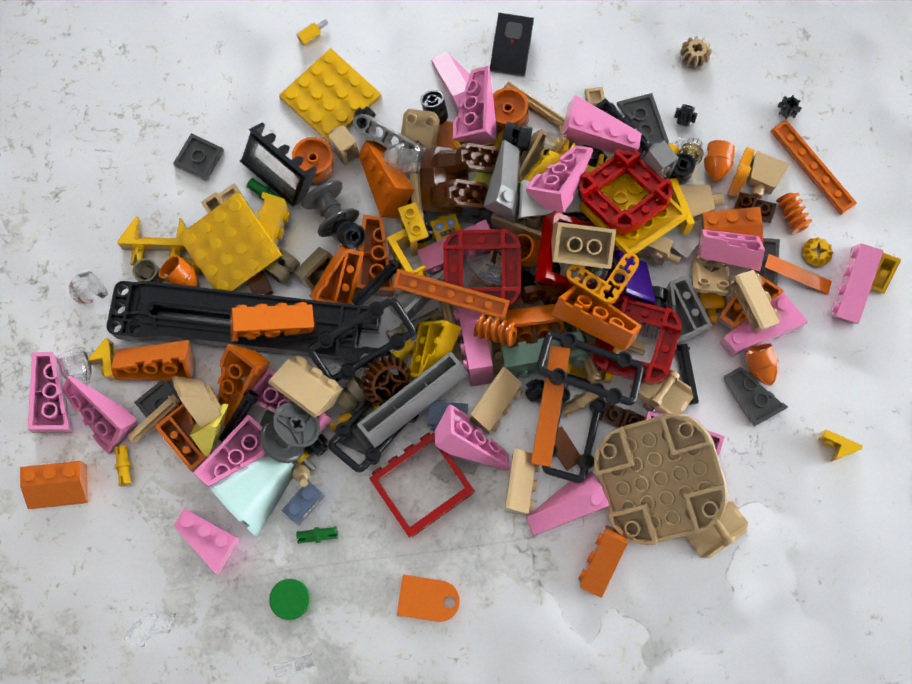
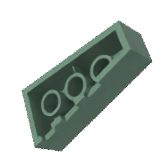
(523, 359)

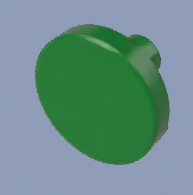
(289, 599)

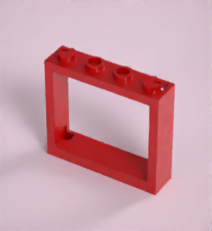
(544, 263)
(396, 461)

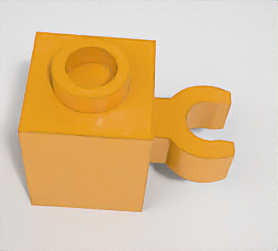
(712, 304)

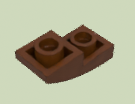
(747, 201)
(260, 284)
(546, 293)
(619, 417)

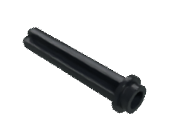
(376, 282)
(686, 370)
(249, 398)

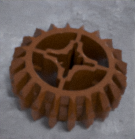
(381, 378)

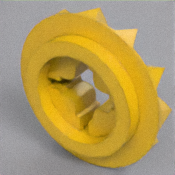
(812, 257)

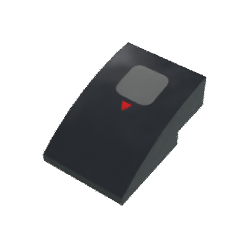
(511, 44)

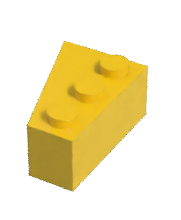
(274, 216)
(432, 343)

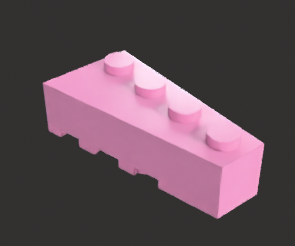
(856, 283)

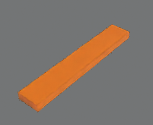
(813, 167)
(451, 294)
(549, 409)

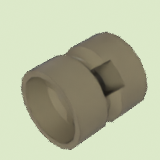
(282, 267)
(146, 271)
(351, 395)

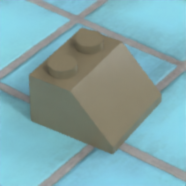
(313, 267)

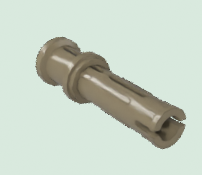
(434, 315)

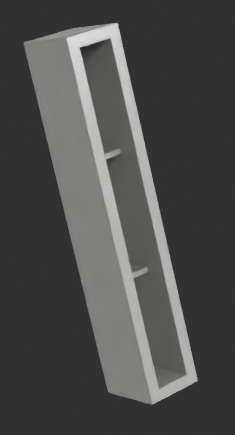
(412, 399)

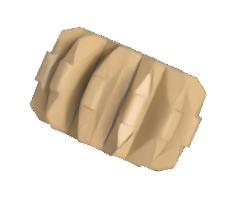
(695, 51)

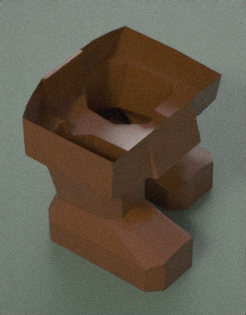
(446, 181)

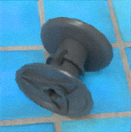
(324, 199)
(289, 433)

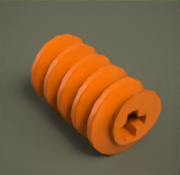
(793, 212)
(495, 330)

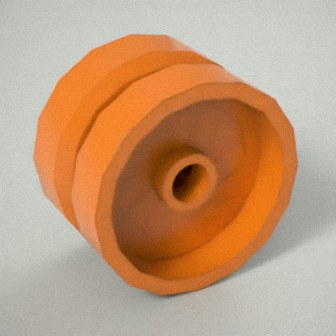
(511, 107)
(315, 153)

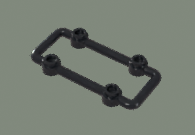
(375, 310)
(558, 375)
(343, 432)
(586, 460)

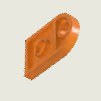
(425, 599)

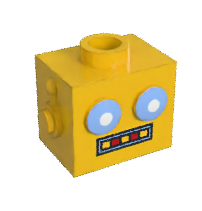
(444, 226)

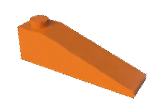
(239, 373)

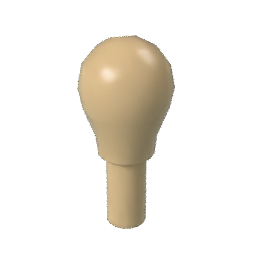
(301, 474)

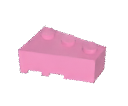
(732, 249)

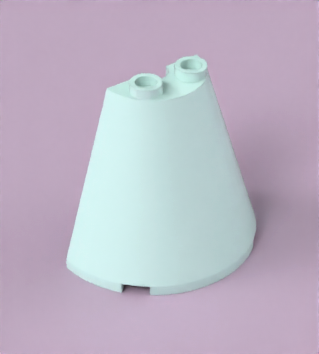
(254, 491)

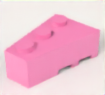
(207, 539)

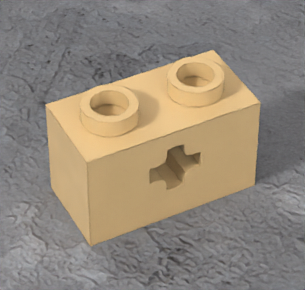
(343, 145)

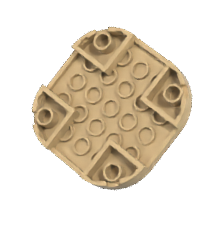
(661, 479)

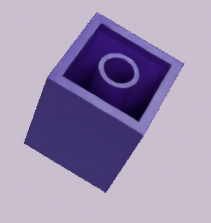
(639, 286)

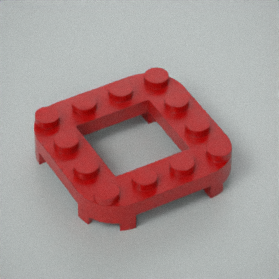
(625, 221)
(485, 239)
(665, 347)

